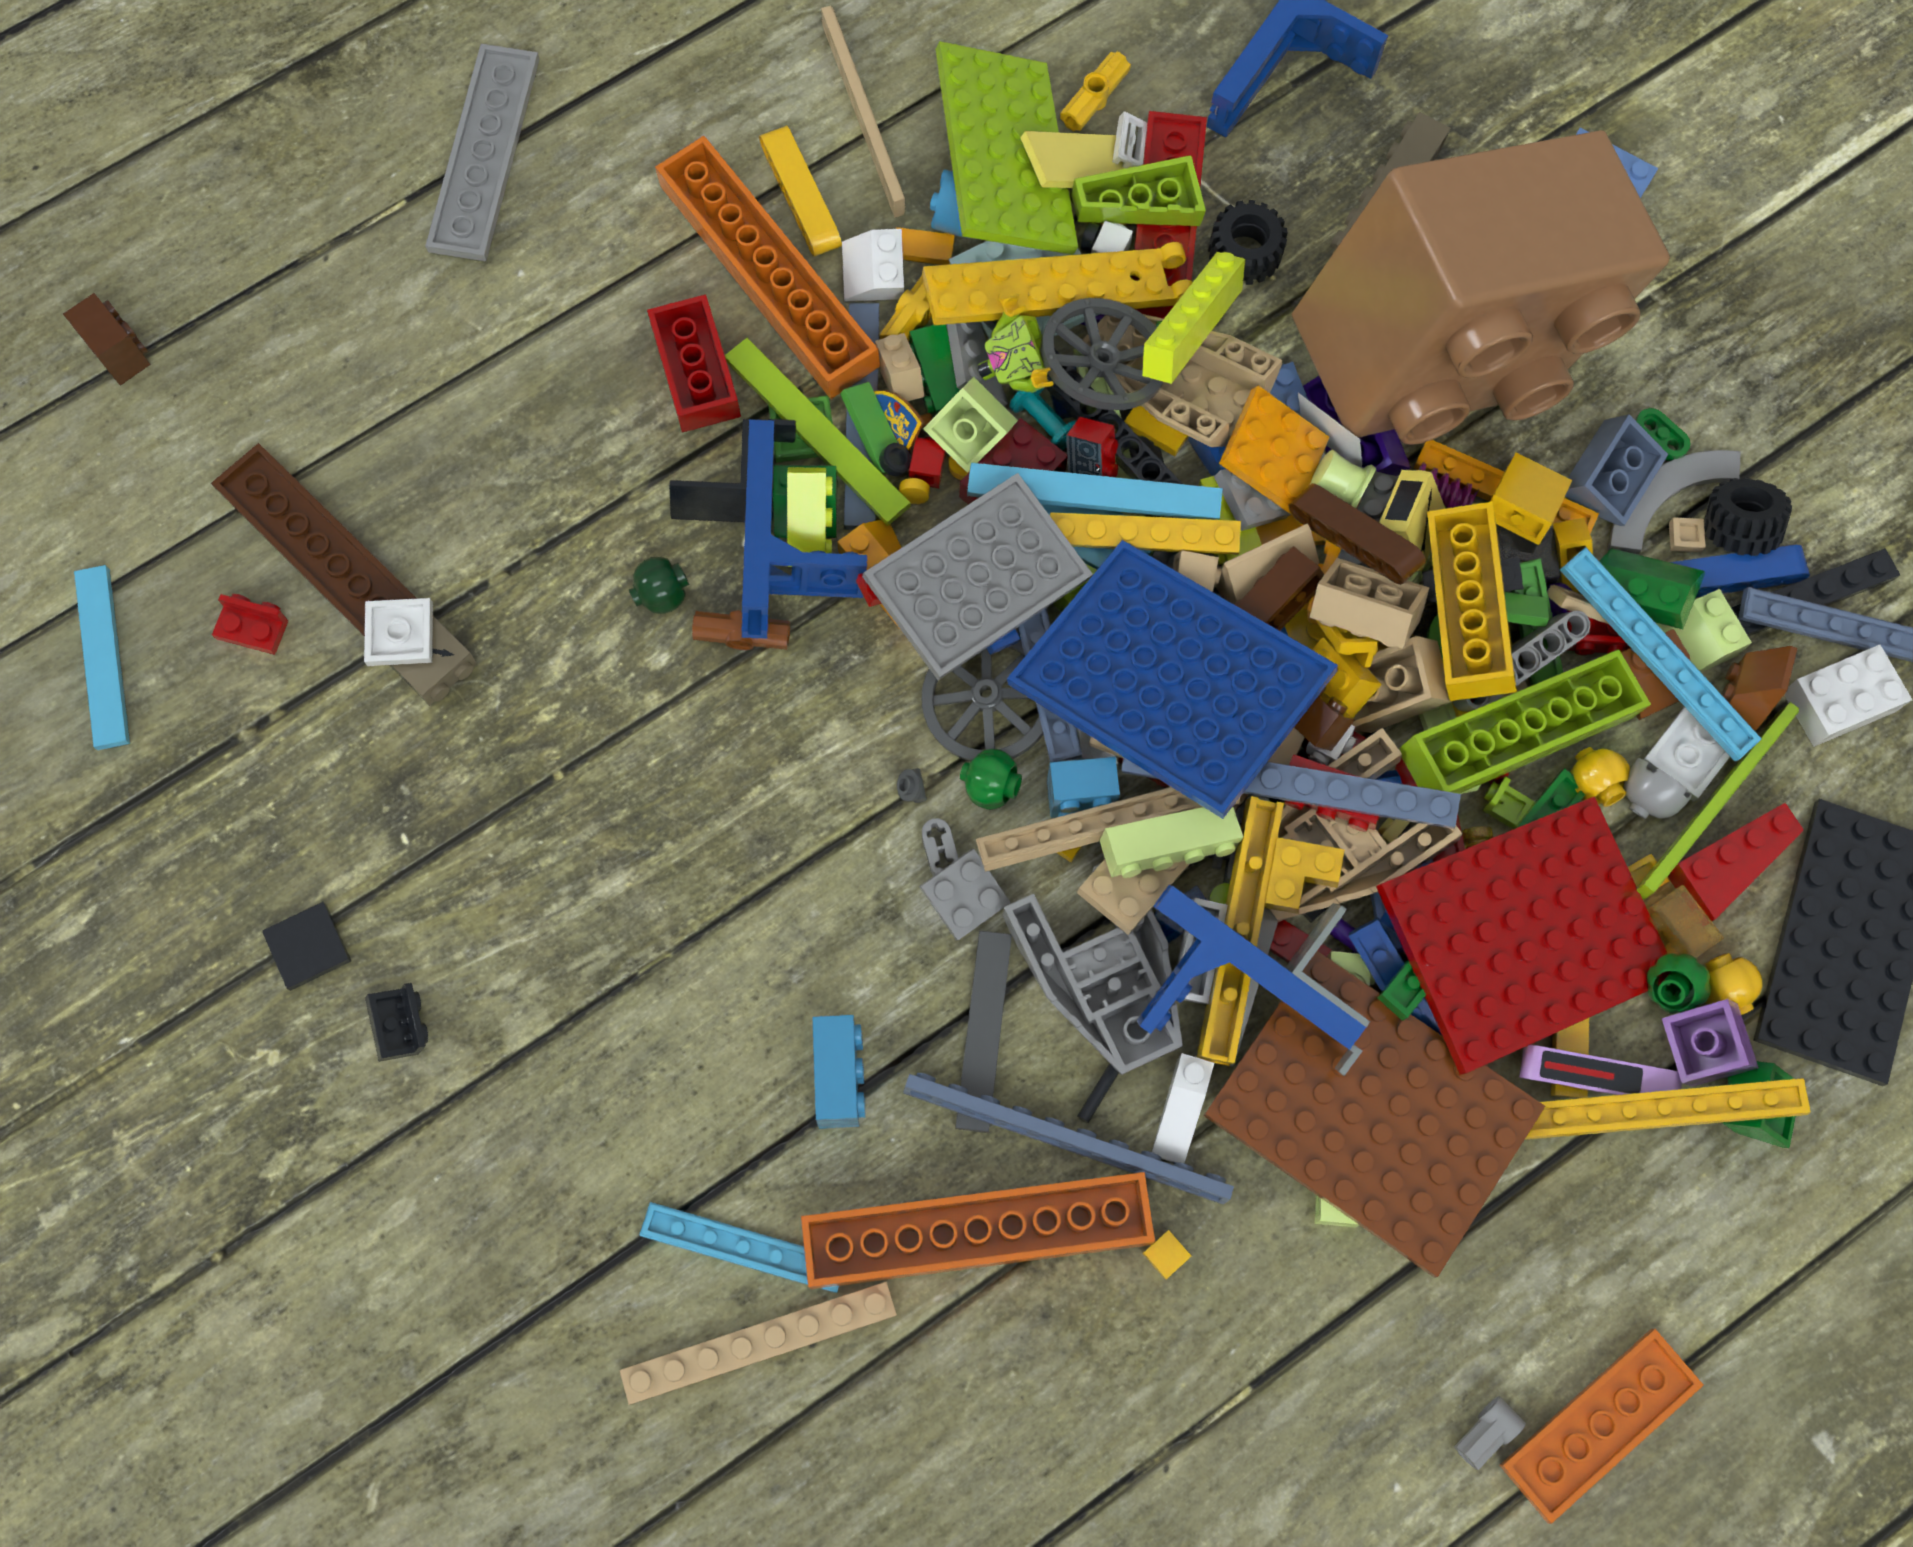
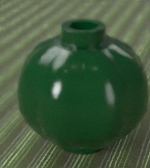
(659, 585)

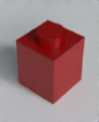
(927, 461)

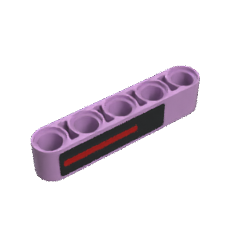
(1594, 1072)

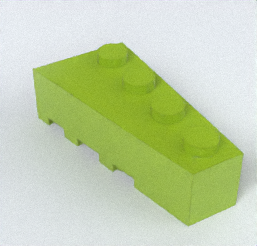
(1142, 194)

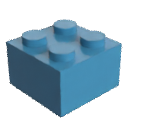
(1081, 785)

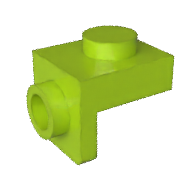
(1506, 803)

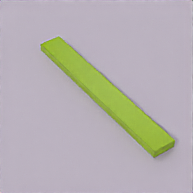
(817, 431)
(1716, 802)

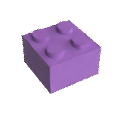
(1709, 1043)

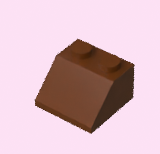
(1759, 682)
(1653, 687)

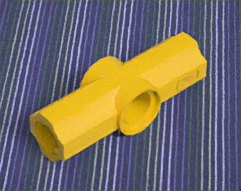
(1086, 101)
(910, 312)

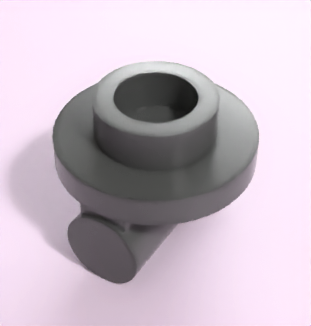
(911, 786)

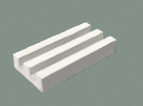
(1126, 139)

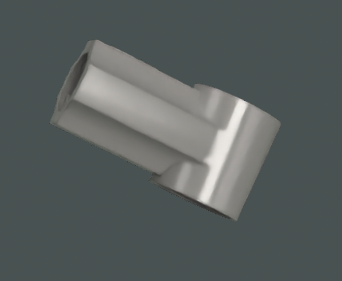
(1496, 1426)

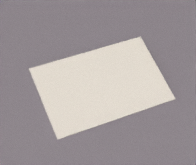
(1340, 438)

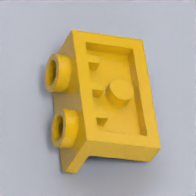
(1349, 644)

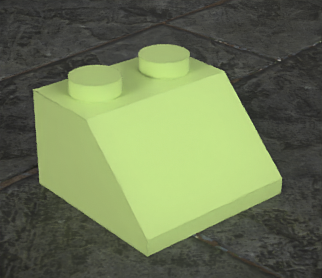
(970, 424)
(1711, 632)

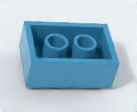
(838, 1071)

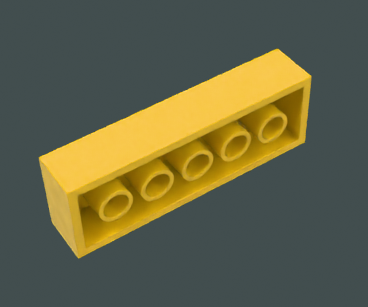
(1471, 602)

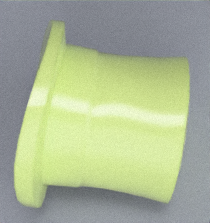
(1342, 477)

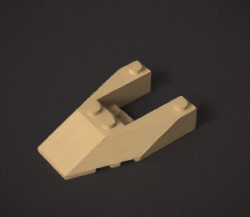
(1366, 855)

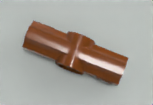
(728, 630)

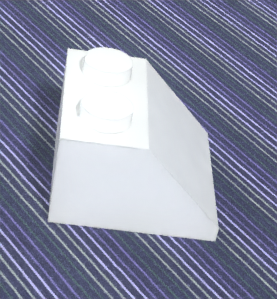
(873, 266)

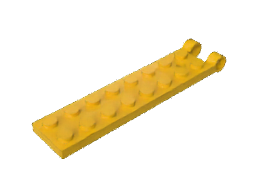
(1047, 283)

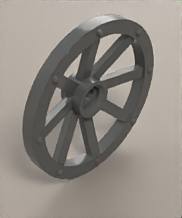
(1101, 358)
(987, 705)

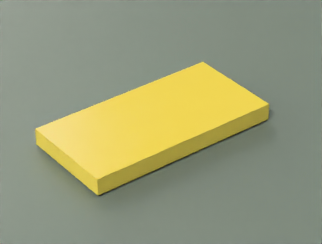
(1067, 156)

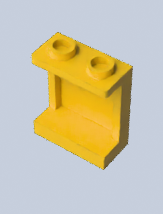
(1529, 498)

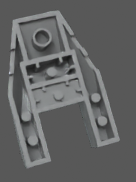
(1101, 982)

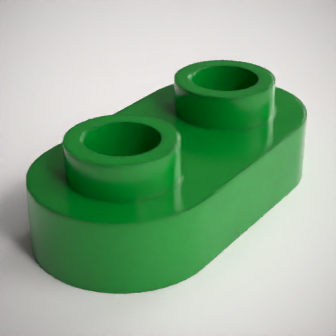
(1664, 432)

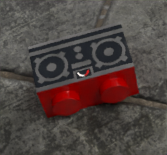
(1092, 448)

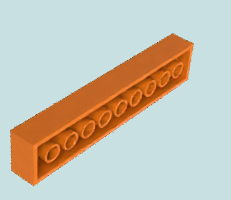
(768, 267)
(977, 1230)

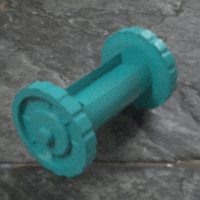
(1043, 415)

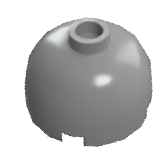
(1654, 792)

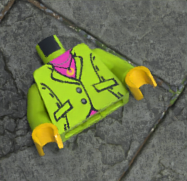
(1015, 351)

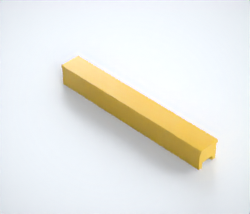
(1244, 915)

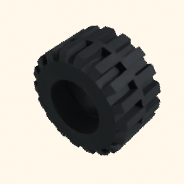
(1252, 222)
(1747, 516)

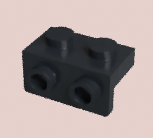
(396, 1023)

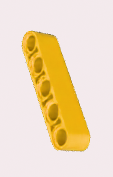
(800, 191)

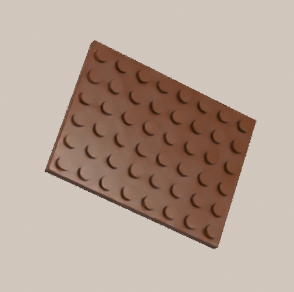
(1392, 1141)

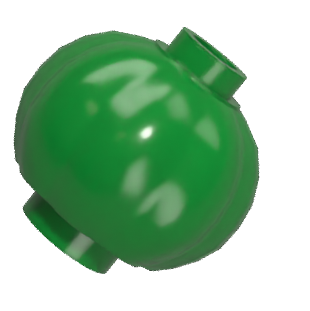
(991, 779)
(1684, 986)

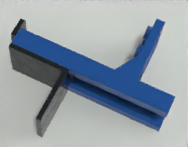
(751, 502)

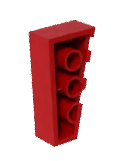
(1732, 863)

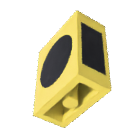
(1408, 507)

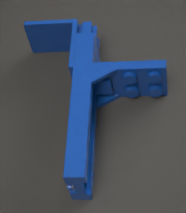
(1293, 27)

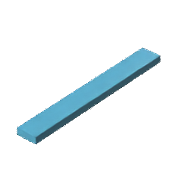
(1103, 492)
(1660, 654)

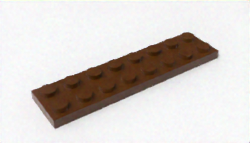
(308, 535)

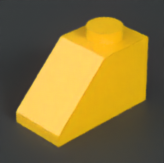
(1570, 539)

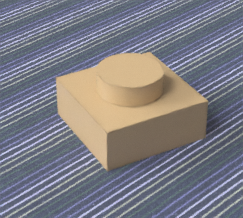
(1687, 534)

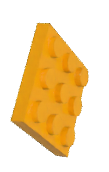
(1273, 448)

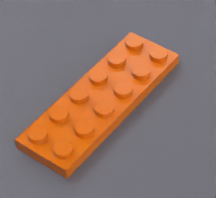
(1601, 1425)

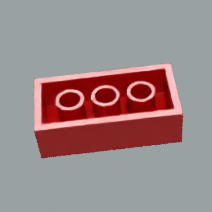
(694, 363)

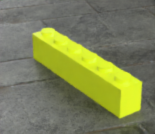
(1193, 317)

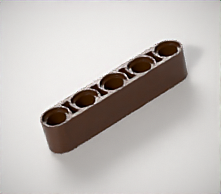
(1357, 534)

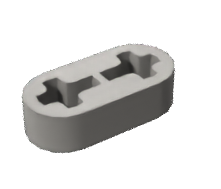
(931, 850)

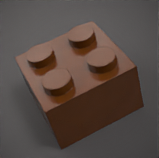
(108, 337)

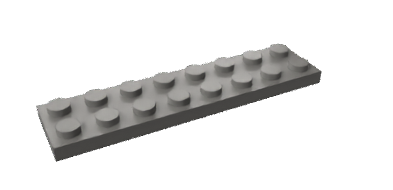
(482, 153)

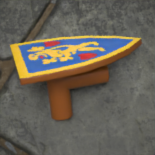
(902, 417)

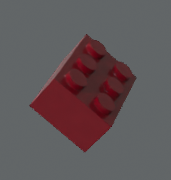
(1022, 449)

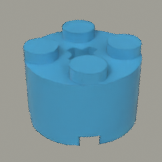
(945, 206)

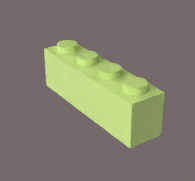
(1169, 840)

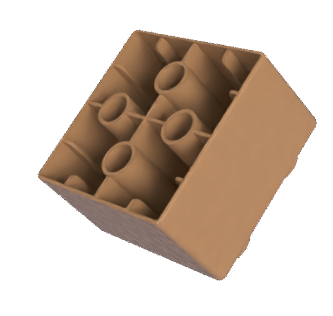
(1479, 286)

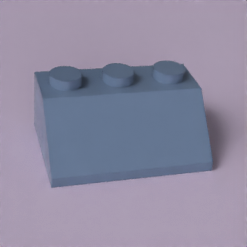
(1616, 469)

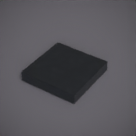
(306, 946)

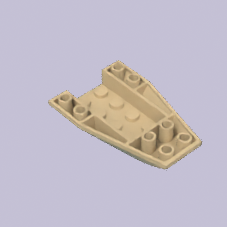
(1208, 390)

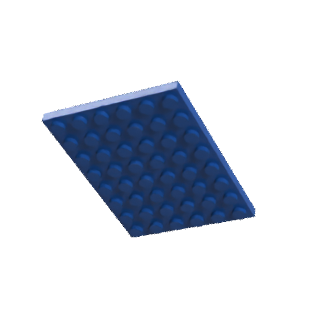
(1173, 677)

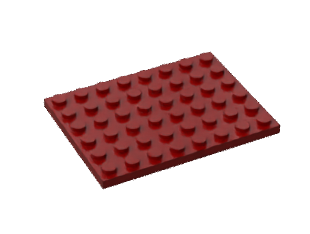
(1524, 933)

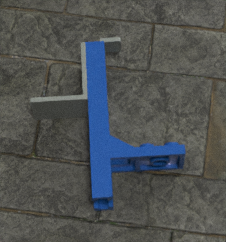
(1219, 945)

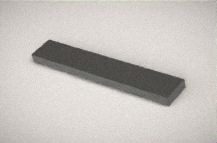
(984, 1022)

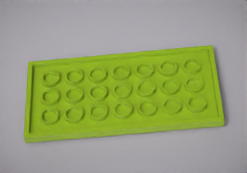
(986, 110)

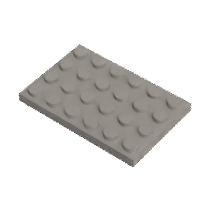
(977, 576)

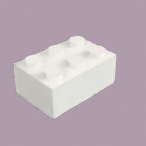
(1847, 695)

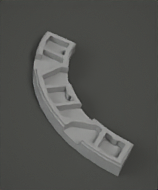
(1670, 479)

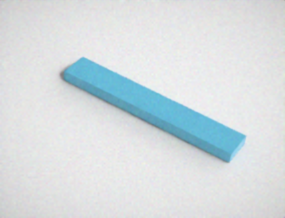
(101, 658)
(726, 1243)

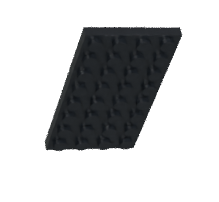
(1844, 947)

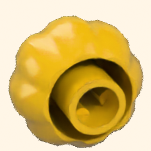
(1601, 775)
(1734, 980)

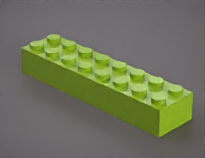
(1525, 726)

